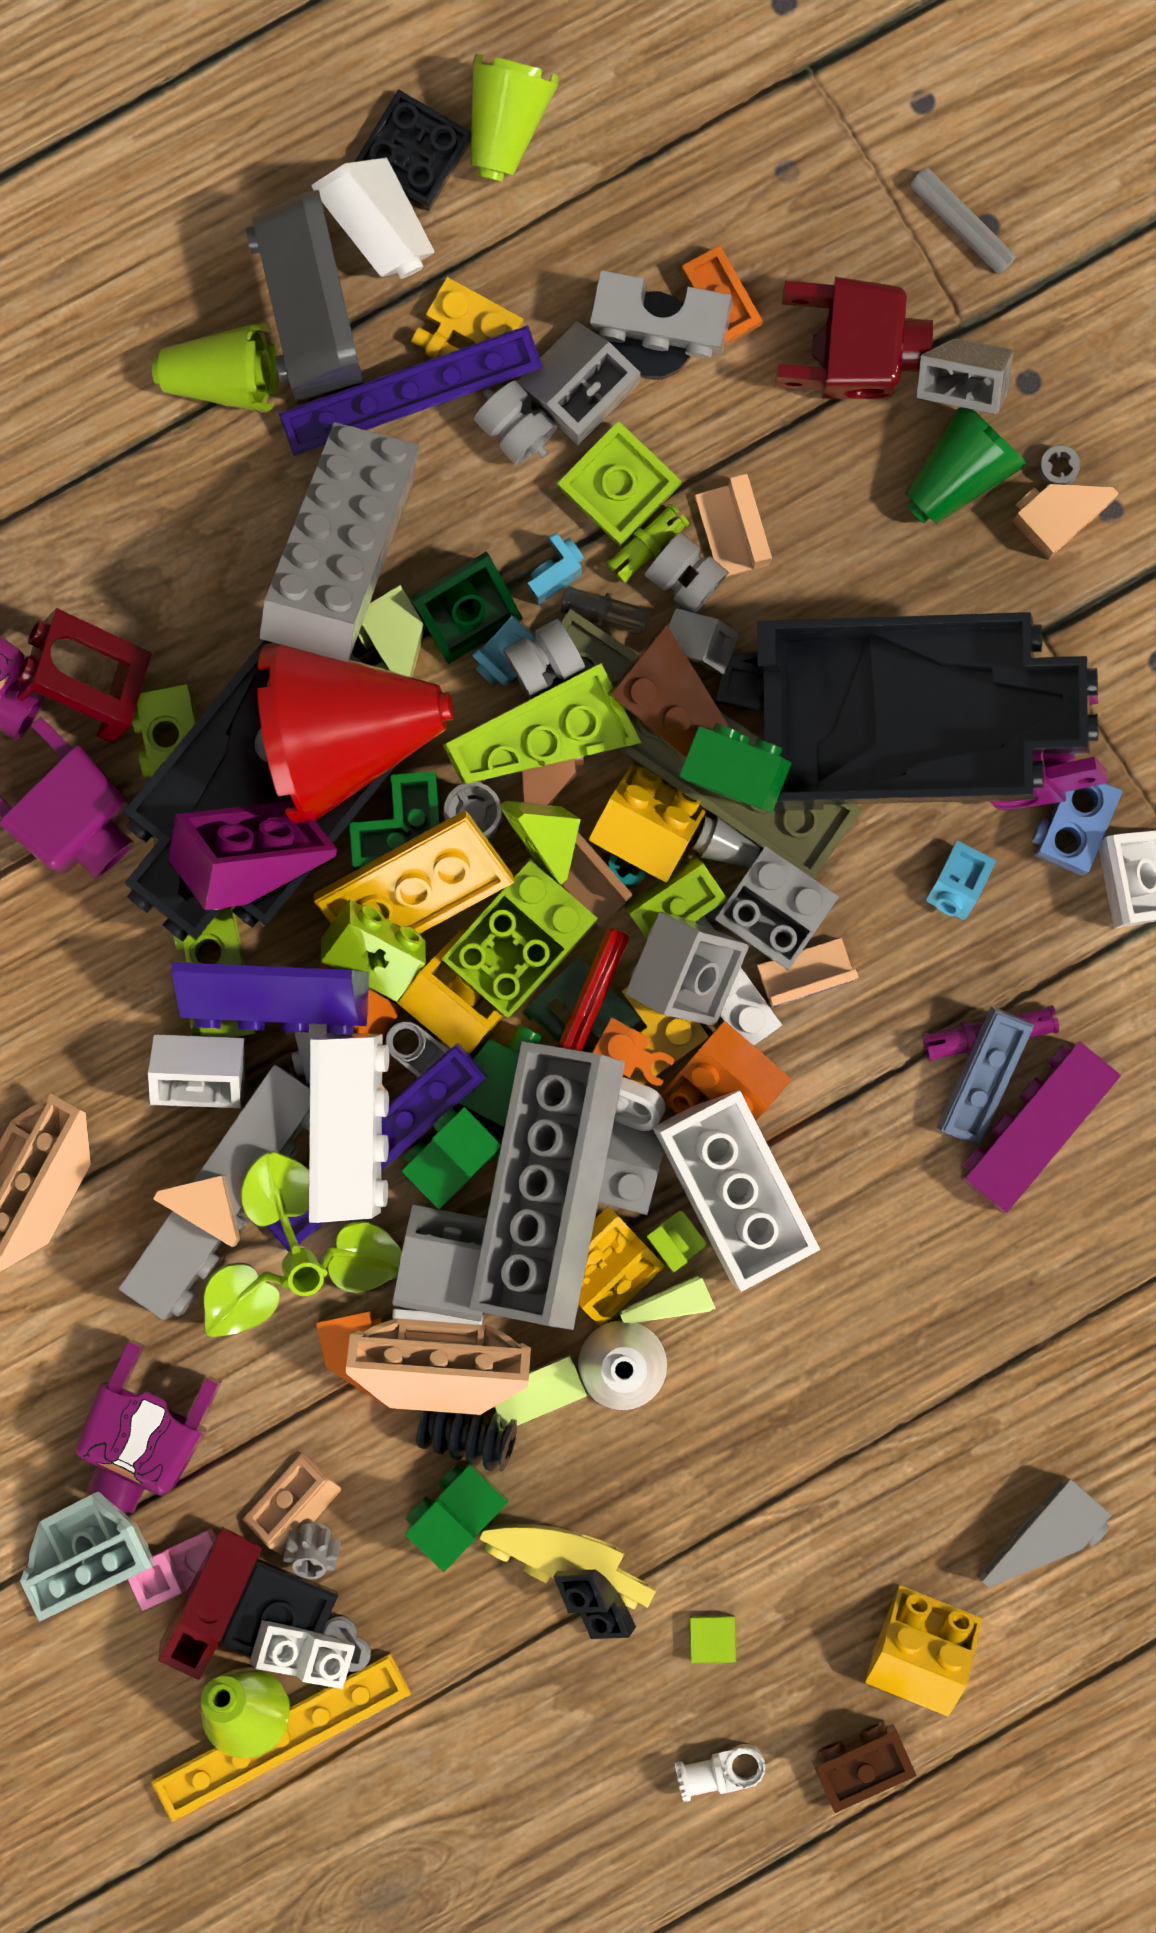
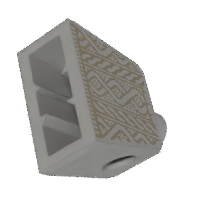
(973, 378)

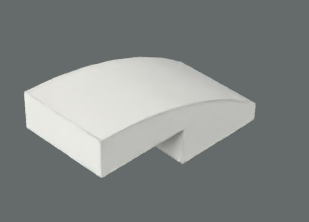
(302, 1653)

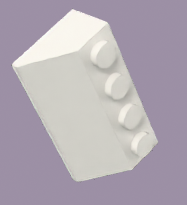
(347, 1127)
(736, 1189)

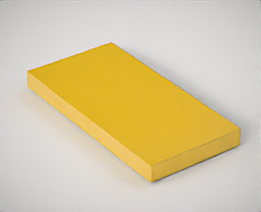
(424, 877)

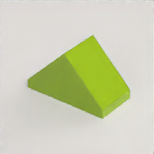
(546, 833)

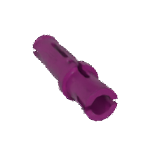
(962, 1038)

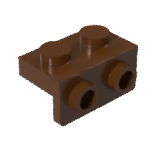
(863, 1766)

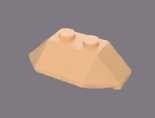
(40, 1171)
(438, 1365)

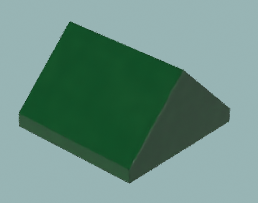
(465, 607)

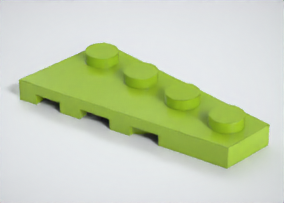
(548, 729)

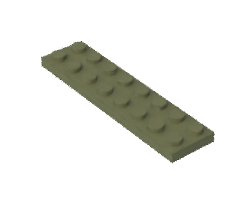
(798, 836)

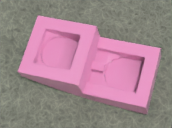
(173, 1570)

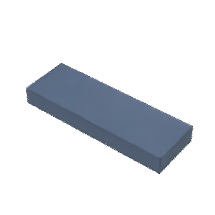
(985, 1075)

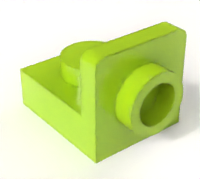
(676, 1240)

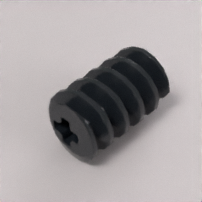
(469, 1437)

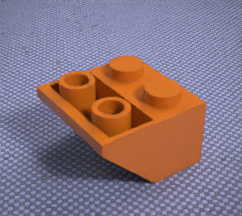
(723, 1066)

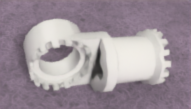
(718, 1773)

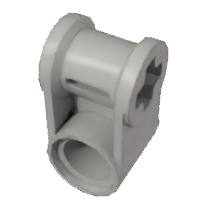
(426, 1054)

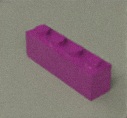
(1040, 1126)

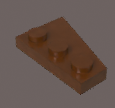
(667, 693)

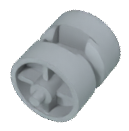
(520, 428)

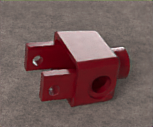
(861, 343)

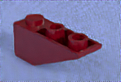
(208, 1604)

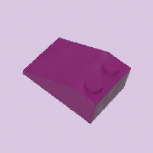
(244, 852)

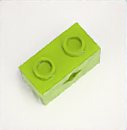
(372, 944)

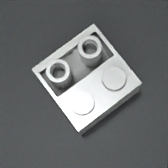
(197, 1071)

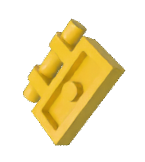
(465, 315)

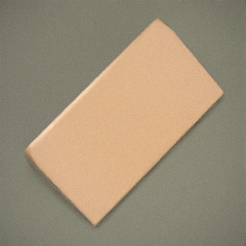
(291, 1502)

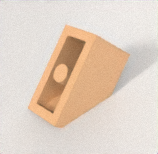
(1060, 513)

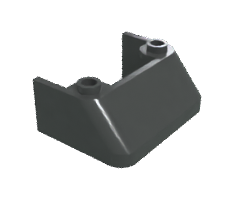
(306, 298)

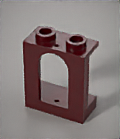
(41, 675)

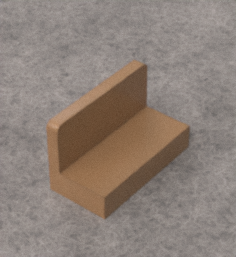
(595, 883)

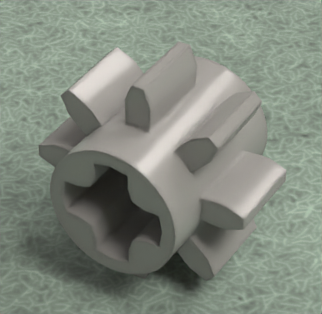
(312, 1550)

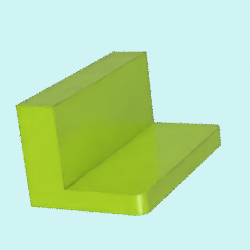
(687, 894)

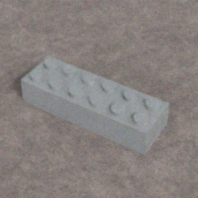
(339, 542)
(547, 1185)
(184, 1251)

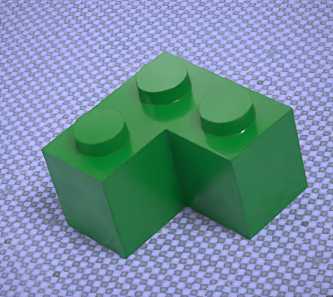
(734, 769)
(415, 812)
(451, 1157)
(455, 1516)

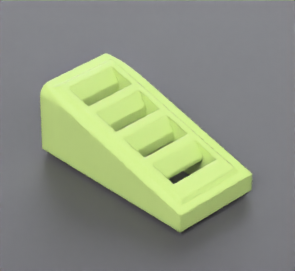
(679, 1300)

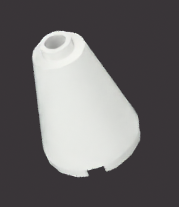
(619, 1343)

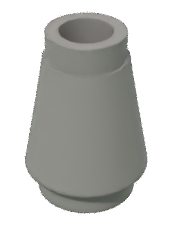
(723, 843)

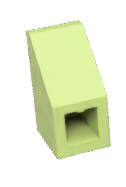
(394, 632)

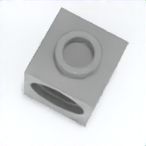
(704, 640)

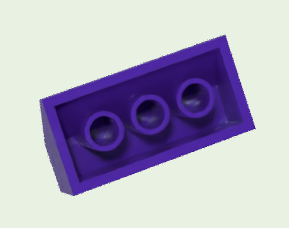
(271, 995)

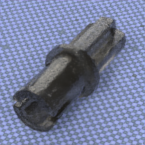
(605, 610)

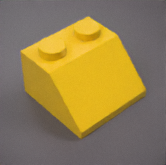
(449, 1004)

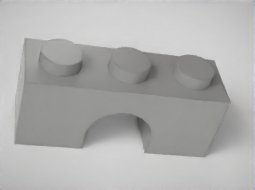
(698, 326)

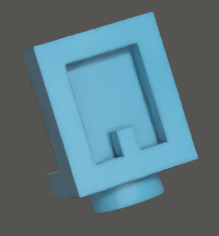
(553, 577)
(491, 658)
(961, 881)

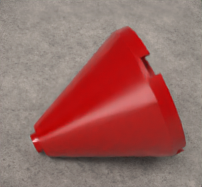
(339, 725)

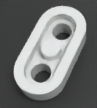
(638, 1106)

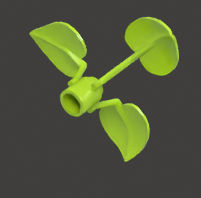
(276, 1190)

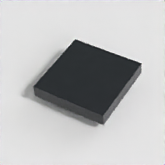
(419, 147)

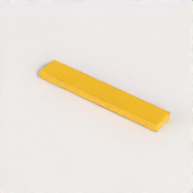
(308, 1724)

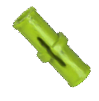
(647, 543)

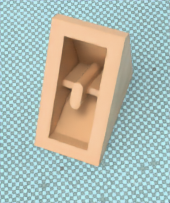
(205, 1205)

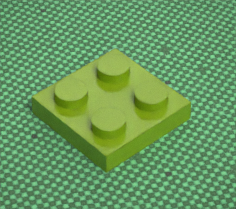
(619, 483)

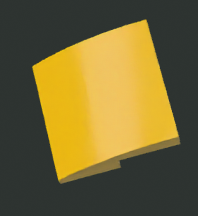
(615, 1267)

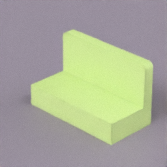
(547, 1390)

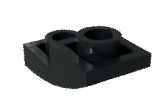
(597, 1602)

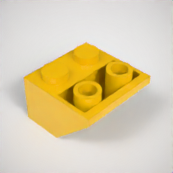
(648, 823)
(924, 1651)

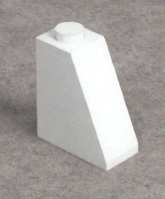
(376, 216)

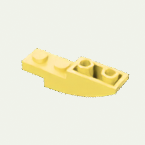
(554, 1548)

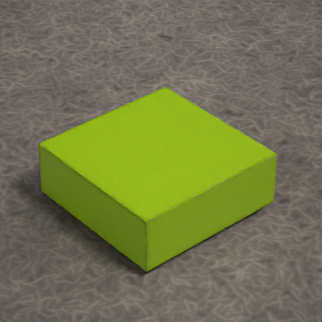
(712, 1639)

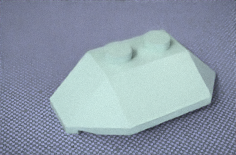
(82, 1555)

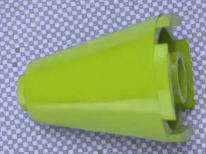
(505, 113)
(222, 368)
(245, 1712)

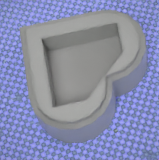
(345, 1629)

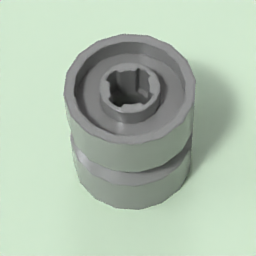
(675, 563)
(544, 658)
(480, 803)

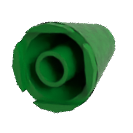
(961, 467)

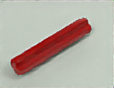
(594, 990)

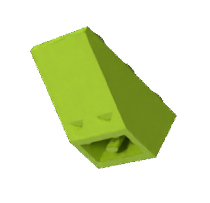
(520, 939)

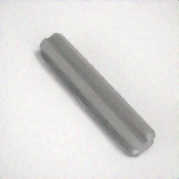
(962, 220)

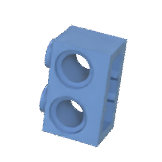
(1085, 827)

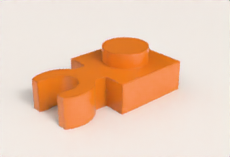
(629, 1046)

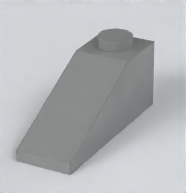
(1054, 1530)

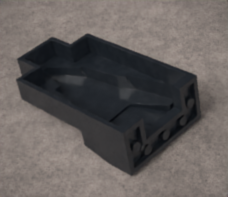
(919, 708)
(213, 771)

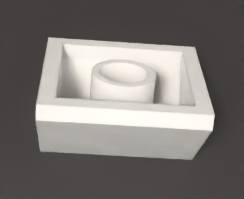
(1130, 877)

